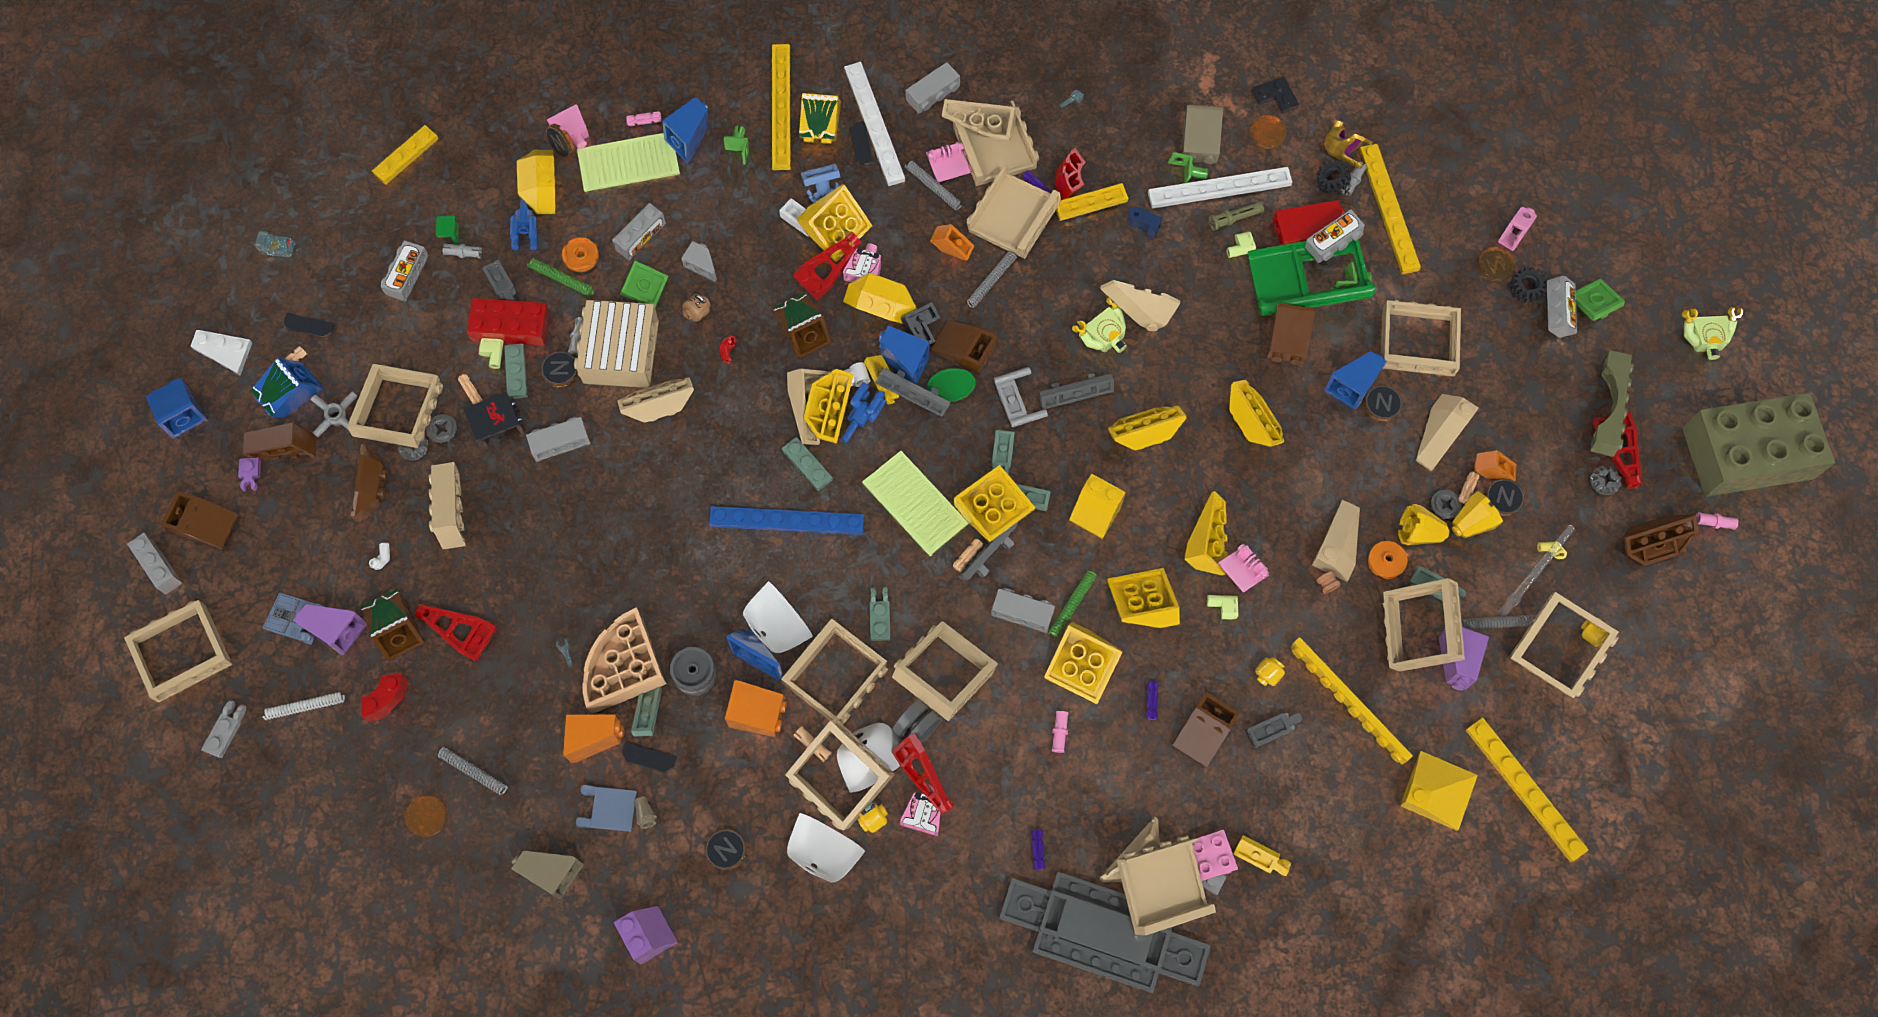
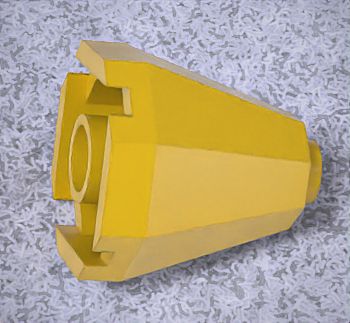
(1476, 517)
(1421, 527)

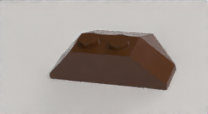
(369, 485)
(1660, 538)

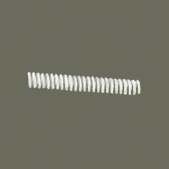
(290, 707)

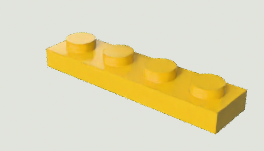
(405, 154)
(1092, 201)

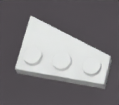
(224, 349)

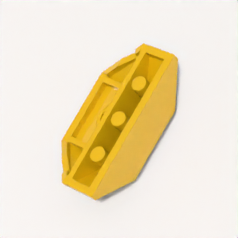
(537, 181)
(880, 297)
(828, 404)
(1254, 415)
(1147, 427)

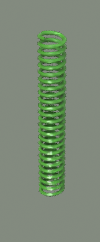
(562, 280)
(1077, 598)

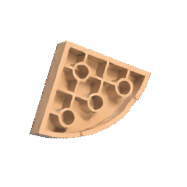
(621, 664)

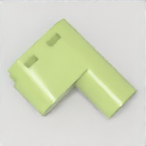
(1244, 244)
(493, 349)
(1228, 605)

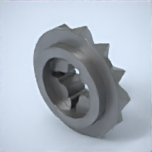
(441, 421)
(408, 454)
(1598, 482)
(1444, 496)

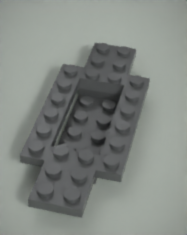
(1104, 923)

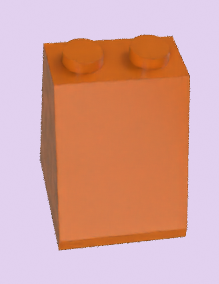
(755, 709)
(590, 735)

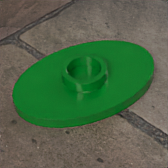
(952, 384)

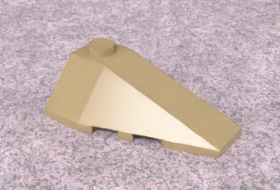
(986, 119)
(1141, 305)
(799, 388)
(1445, 423)
(1340, 543)

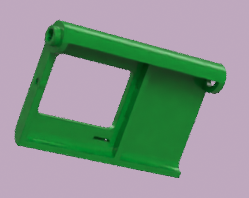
(1281, 278)

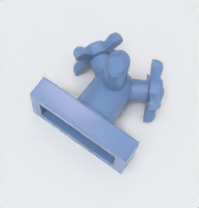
(820, 178)

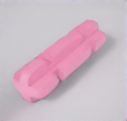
(645, 118)

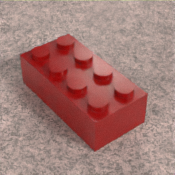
(509, 320)

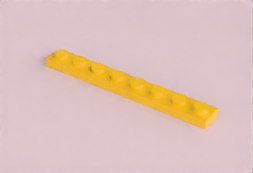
(781, 107)
(1389, 209)
(1355, 706)
(1527, 790)

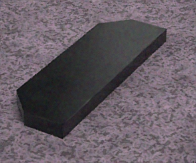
(861, 143)
(308, 325)
(648, 758)

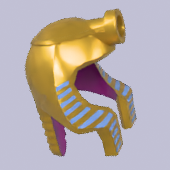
(1340, 147)

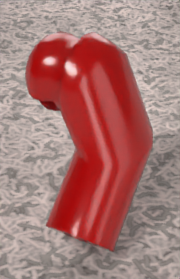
(725, 348)

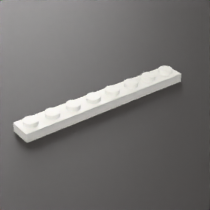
(874, 124)
(1219, 187)

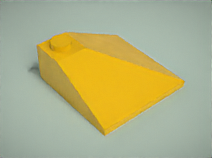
(833, 219)
(993, 504)
(1145, 598)
(1083, 663)
(1438, 790)

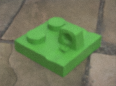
(644, 284)
(1598, 300)

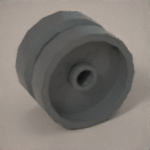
(693, 659)
(917, 721)

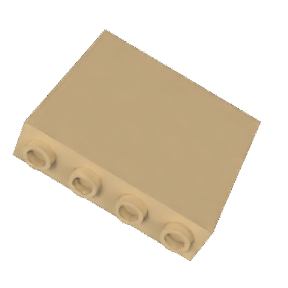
(990, 155)
(1013, 213)
(1163, 886)

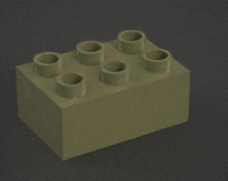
(1758, 444)

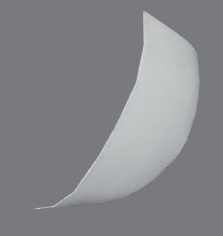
(776, 617)
(881, 742)
(823, 846)

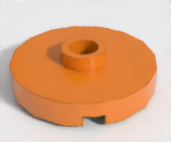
(577, 247)
(1384, 568)

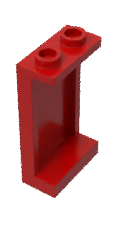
(1302, 222)

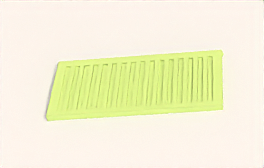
(627, 162)
(915, 503)

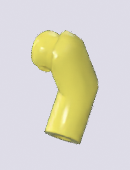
(1545, 546)

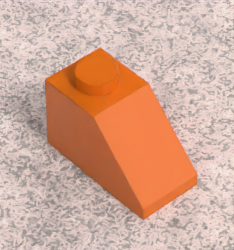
(952, 242)
(1495, 466)

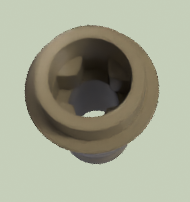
(645, 815)

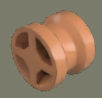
(1328, 582)

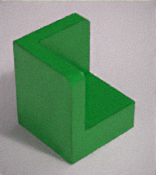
(447, 227)

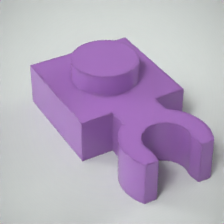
(249, 470)

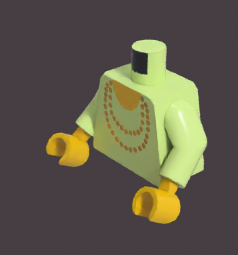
(1104, 330)
(1710, 333)

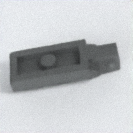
(499, 281)
(1273, 728)

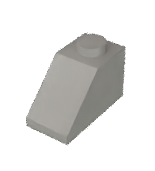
(699, 261)

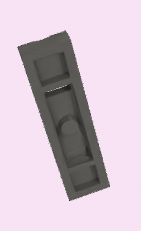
(1077, 391)
(912, 392)
(976, 564)

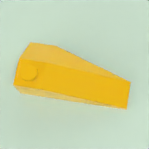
(1208, 537)

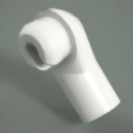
(382, 559)

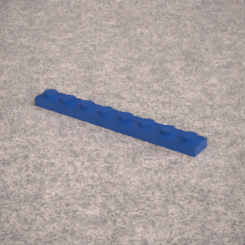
(786, 520)

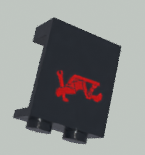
(493, 417)

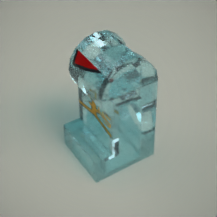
(274, 245)

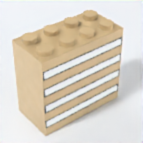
(617, 343)

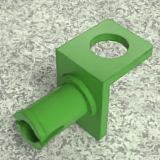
(738, 143)
(1189, 169)
(1351, 277)

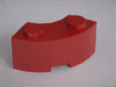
(1068, 175)
(384, 698)

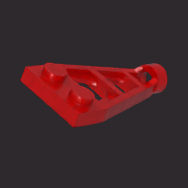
(811, 280)
(1632, 448)
(475, 642)
(907, 752)

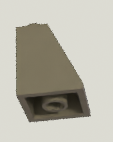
(1202, 133)
(548, 871)

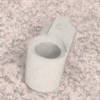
(860, 374)

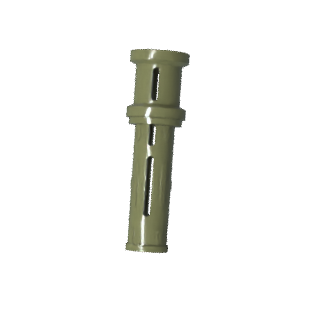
(1227, 217)

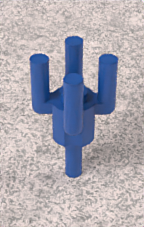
(523, 223)
(862, 410)

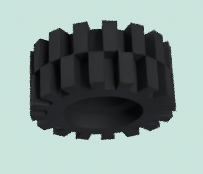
(1333, 168)
(1521, 291)

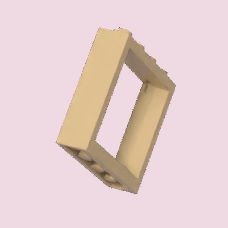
(1417, 364)
(368, 395)
(1452, 624)
(1536, 625)
(810, 653)
(191, 676)
(925, 691)
(862, 752)

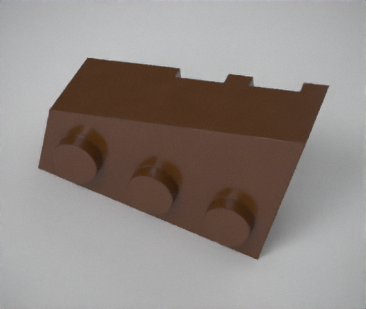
(279, 440)

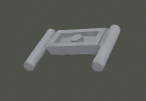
(1012, 400)

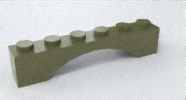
(1616, 373)

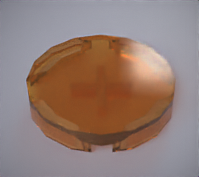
(1268, 132)
(425, 816)

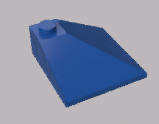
(753, 651)

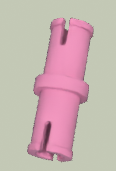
(1717, 521)
(1060, 731)

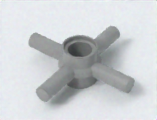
(329, 410)

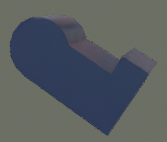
(1145, 221)

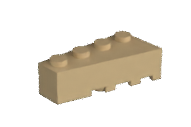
(446, 505)

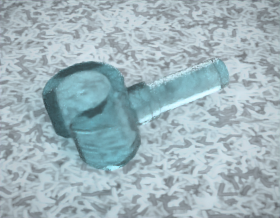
(1075, 96)
(564, 649)

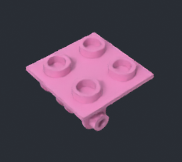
(948, 162)
(1244, 568)
(1214, 855)

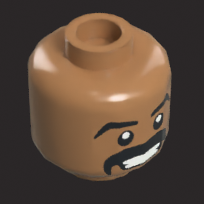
(696, 307)

